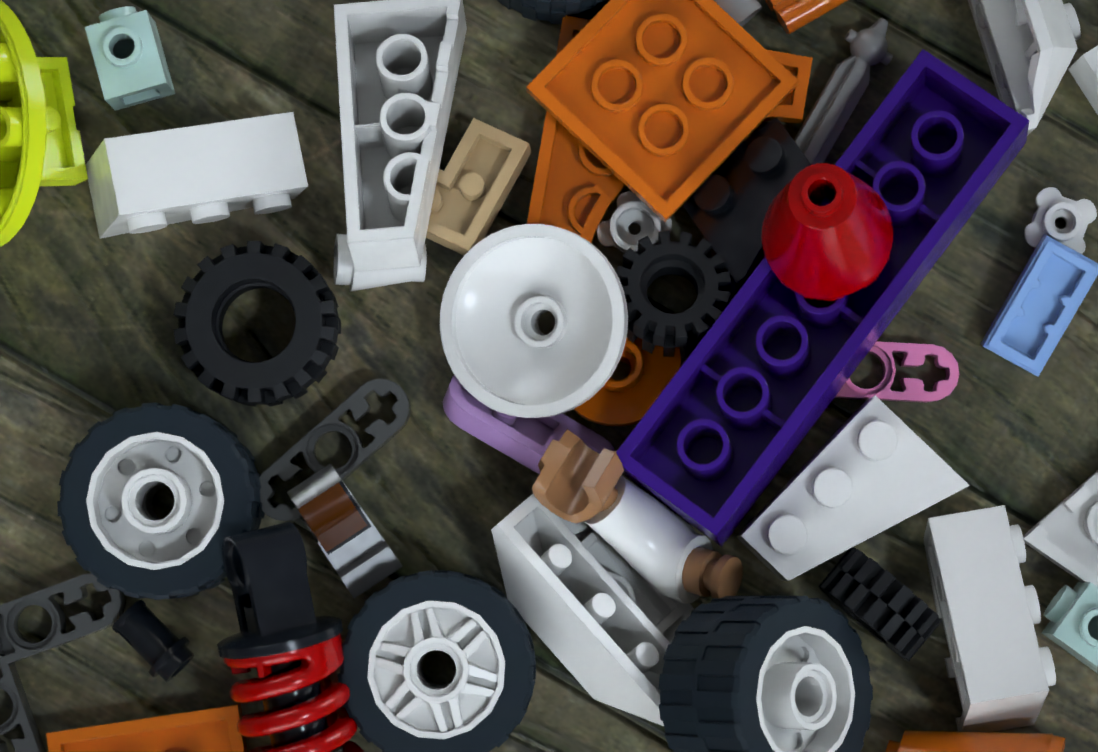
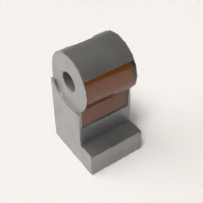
(344, 531)

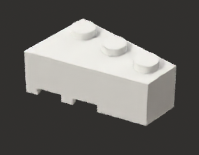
(195, 174)
(988, 619)

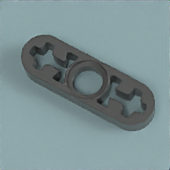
(332, 423)

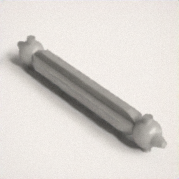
(840, 96)

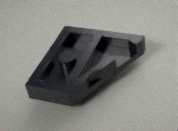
(738, 193)

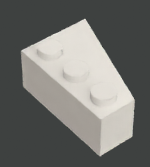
(849, 491)

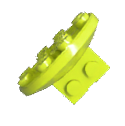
(35, 125)

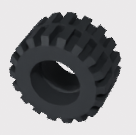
(213, 292)

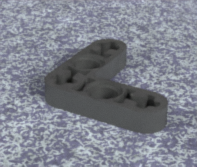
(16, 648)

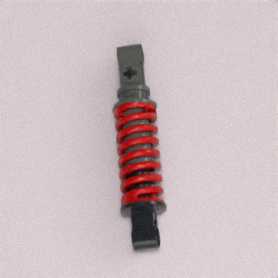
(286, 645)

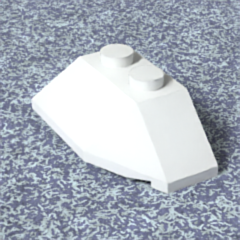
(1027, 49)
(588, 606)

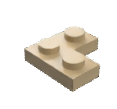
(475, 186)

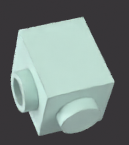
(129, 57)
(1075, 622)

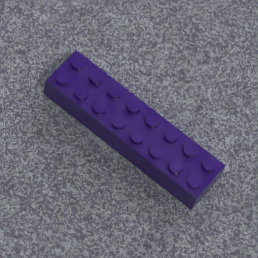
(784, 357)

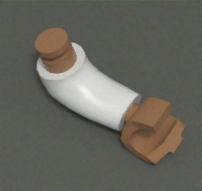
(647, 534)

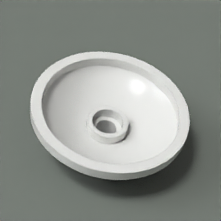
(495, 312)

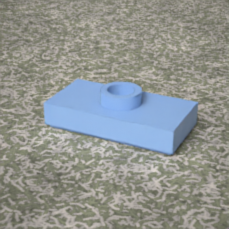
(1041, 305)

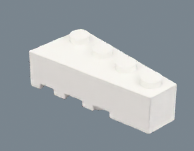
(395, 107)

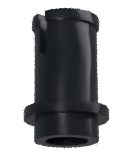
(153, 641)

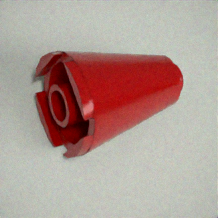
(827, 233)

